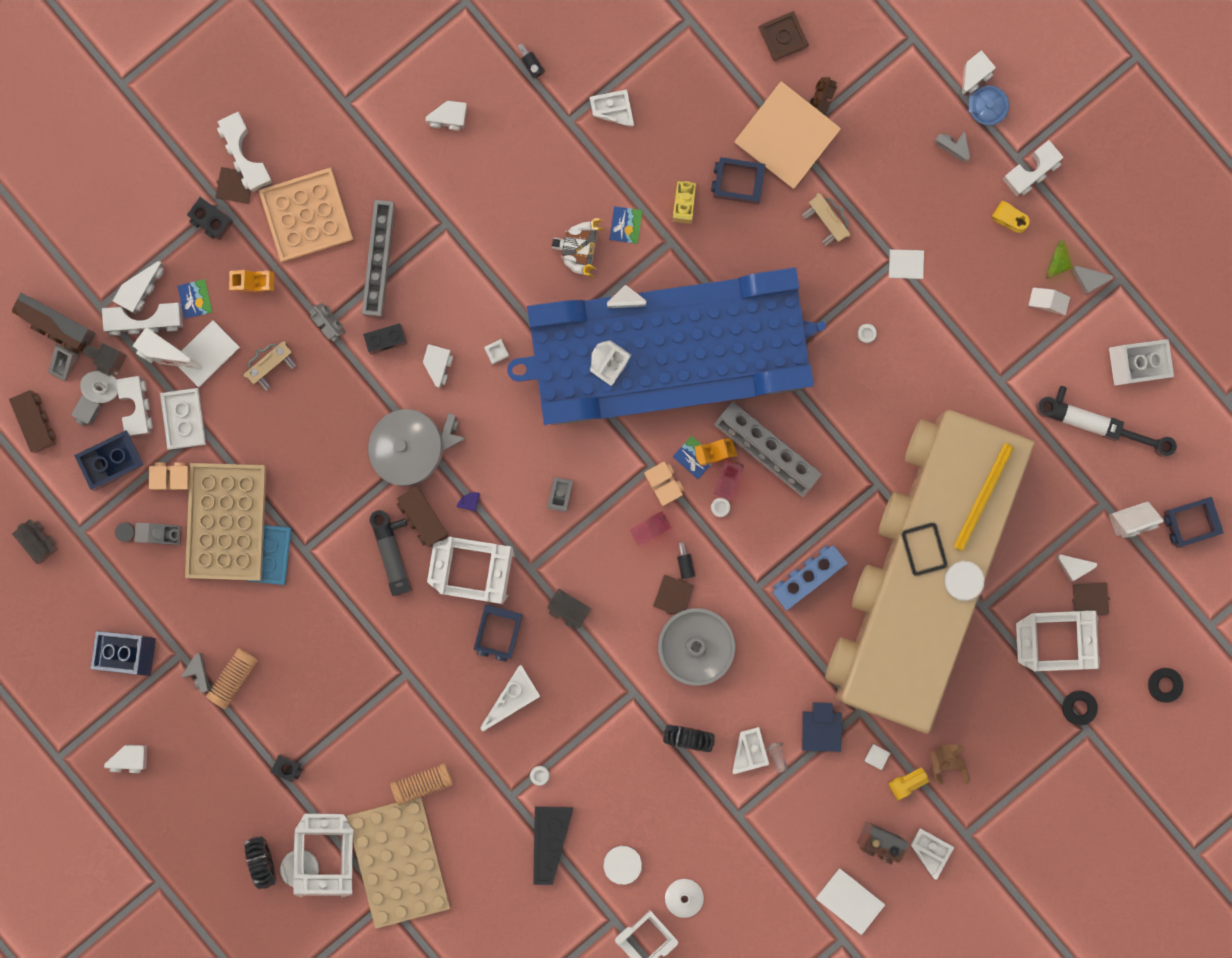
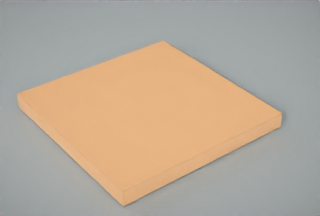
(787, 135)
(306, 215)

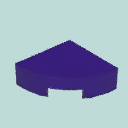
(469, 501)

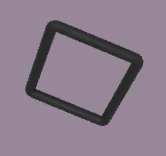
(909, 553)

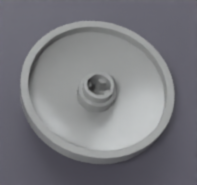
(405, 447)
(696, 646)

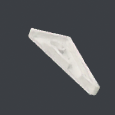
(516, 695)

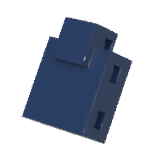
(821, 728)

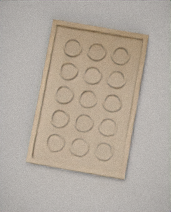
(225, 521)
(398, 862)

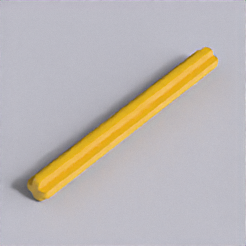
(983, 497)

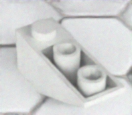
(134, 291)

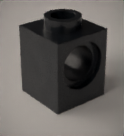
(278, 768)

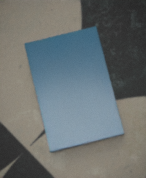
(275, 554)

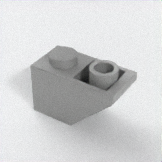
(157, 533)

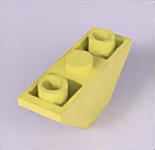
(684, 202)

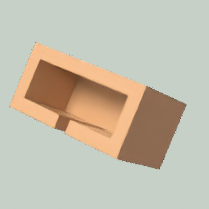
(169, 477)
(663, 483)

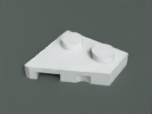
(613, 107)
(750, 751)
(931, 851)

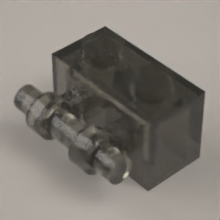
(106, 358)
(35, 541)
(568, 608)

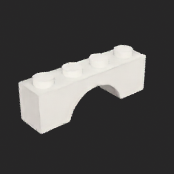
(234, 131)
(166, 317)

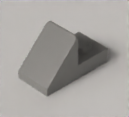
(958, 149)
(448, 439)
(560, 494)
(198, 668)

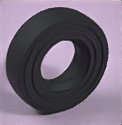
(1177, 685)
(1069, 714)

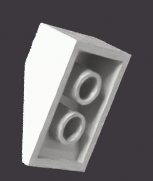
(154, 348)
(1141, 362)

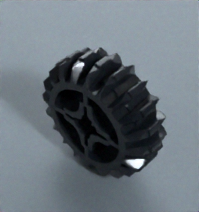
(688, 738)
(260, 862)

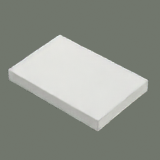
(210, 350)
(183, 419)
(850, 901)

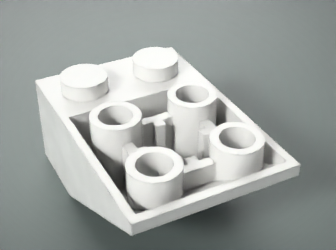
(1135, 520)

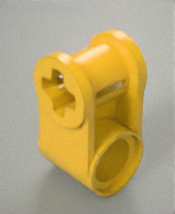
(1008, 216)

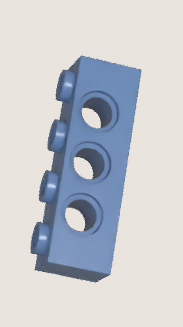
(835, 563)

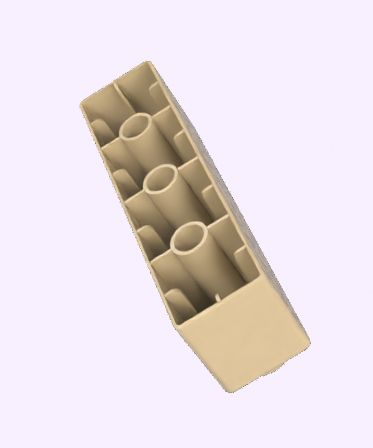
(911, 620)

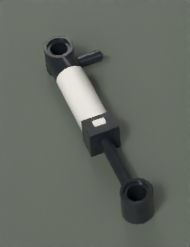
(1098, 424)

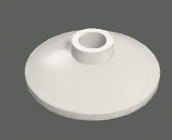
(99, 381)
(677, 890)

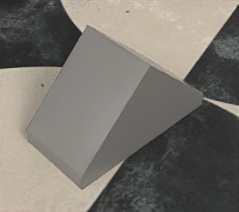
(1090, 279)
(62, 362)

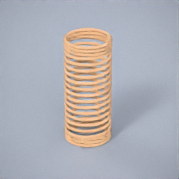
(243, 656)
(397, 792)

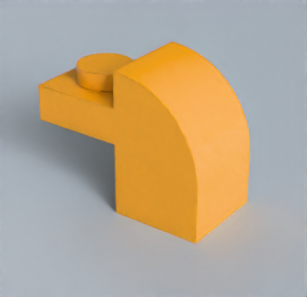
(251, 281)
(715, 451)

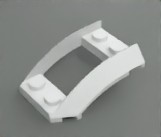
(497, 575)
(1086, 635)
(323, 884)

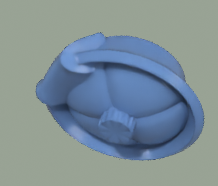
(988, 105)

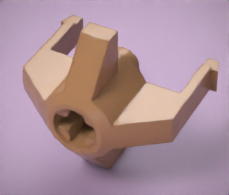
(947, 758)

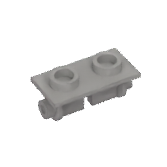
(333, 328)

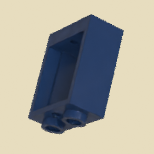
(755, 199)
(1211, 515)
(484, 651)

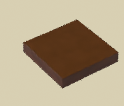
(783, 36)

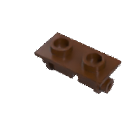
(824, 88)

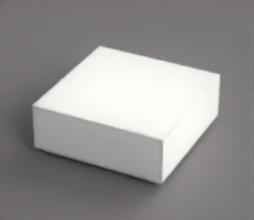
(496, 352)
(877, 757)

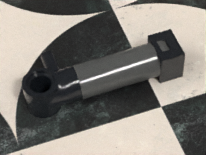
(390, 553)

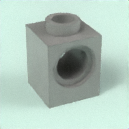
(86, 411)

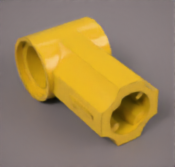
(904, 785)

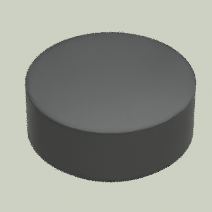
(125, 532)

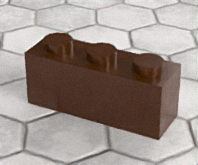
(33, 421)
(421, 517)

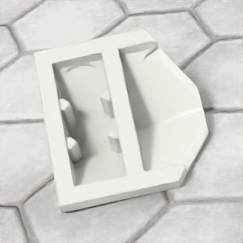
(608, 361)

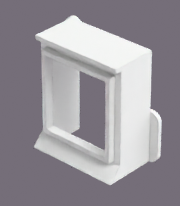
(663, 950)

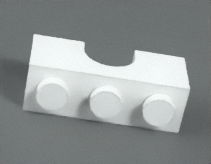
(1020, 180)
(138, 422)

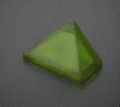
(1060, 261)

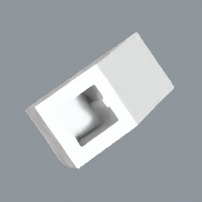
(975, 71)
(450, 115)
(436, 363)
(129, 757)

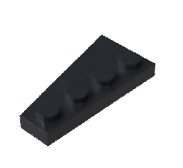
(549, 838)

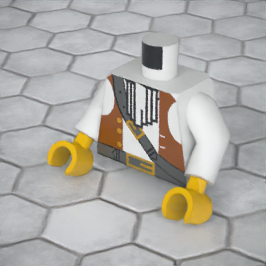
(579, 246)

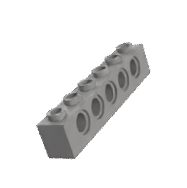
(378, 259)
(767, 449)

